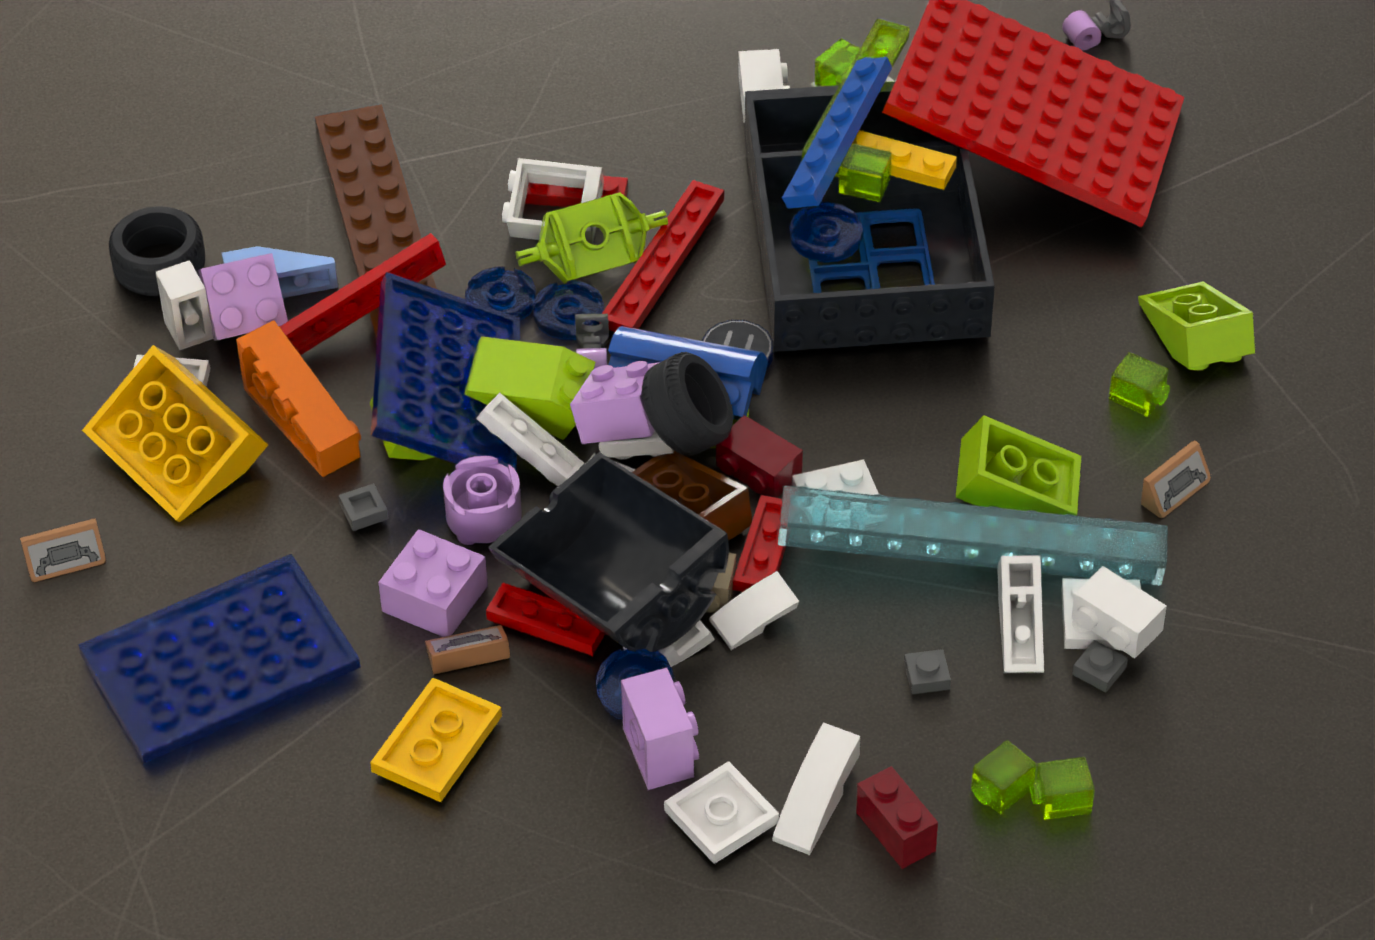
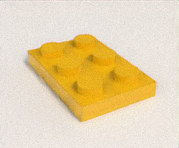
(436, 739)

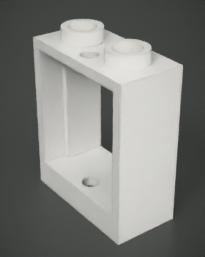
(549, 173)

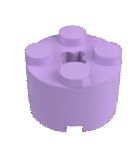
(481, 499)

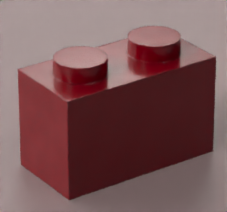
(759, 458)
(896, 817)

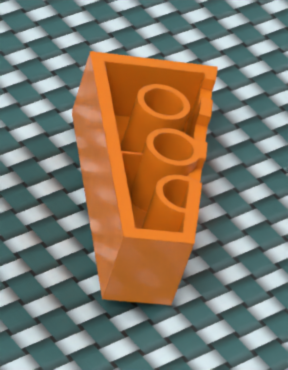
(296, 399)

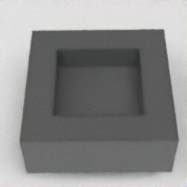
(363, 507)
(1100, 666)
(927, 671)

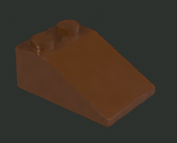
(700, 490)

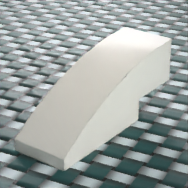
(817, 788)

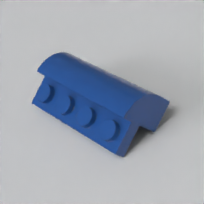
(738, 368)

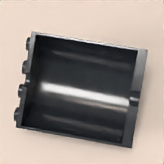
(619, 555)

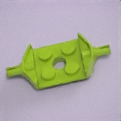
(571, 256)

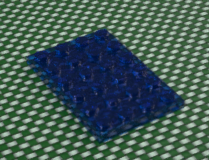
(424, 369)
(218, 657)

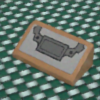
(1175, 480)
(63, 550)
(468, 649)

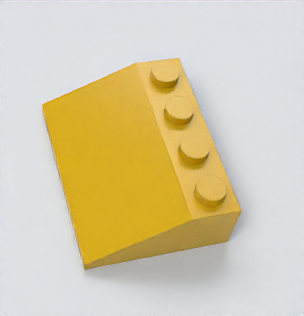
(173, 435)

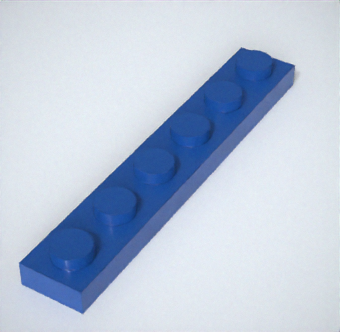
(837, 132)

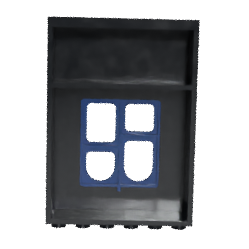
(946, 224)

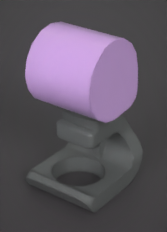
(1086, 31)
(593, 338)

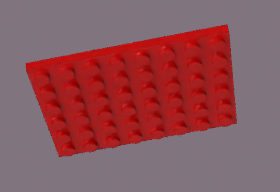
(1036, 106)

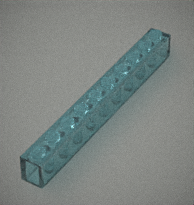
(970, 534)

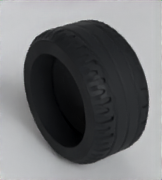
(149, 228)
(687, 403)

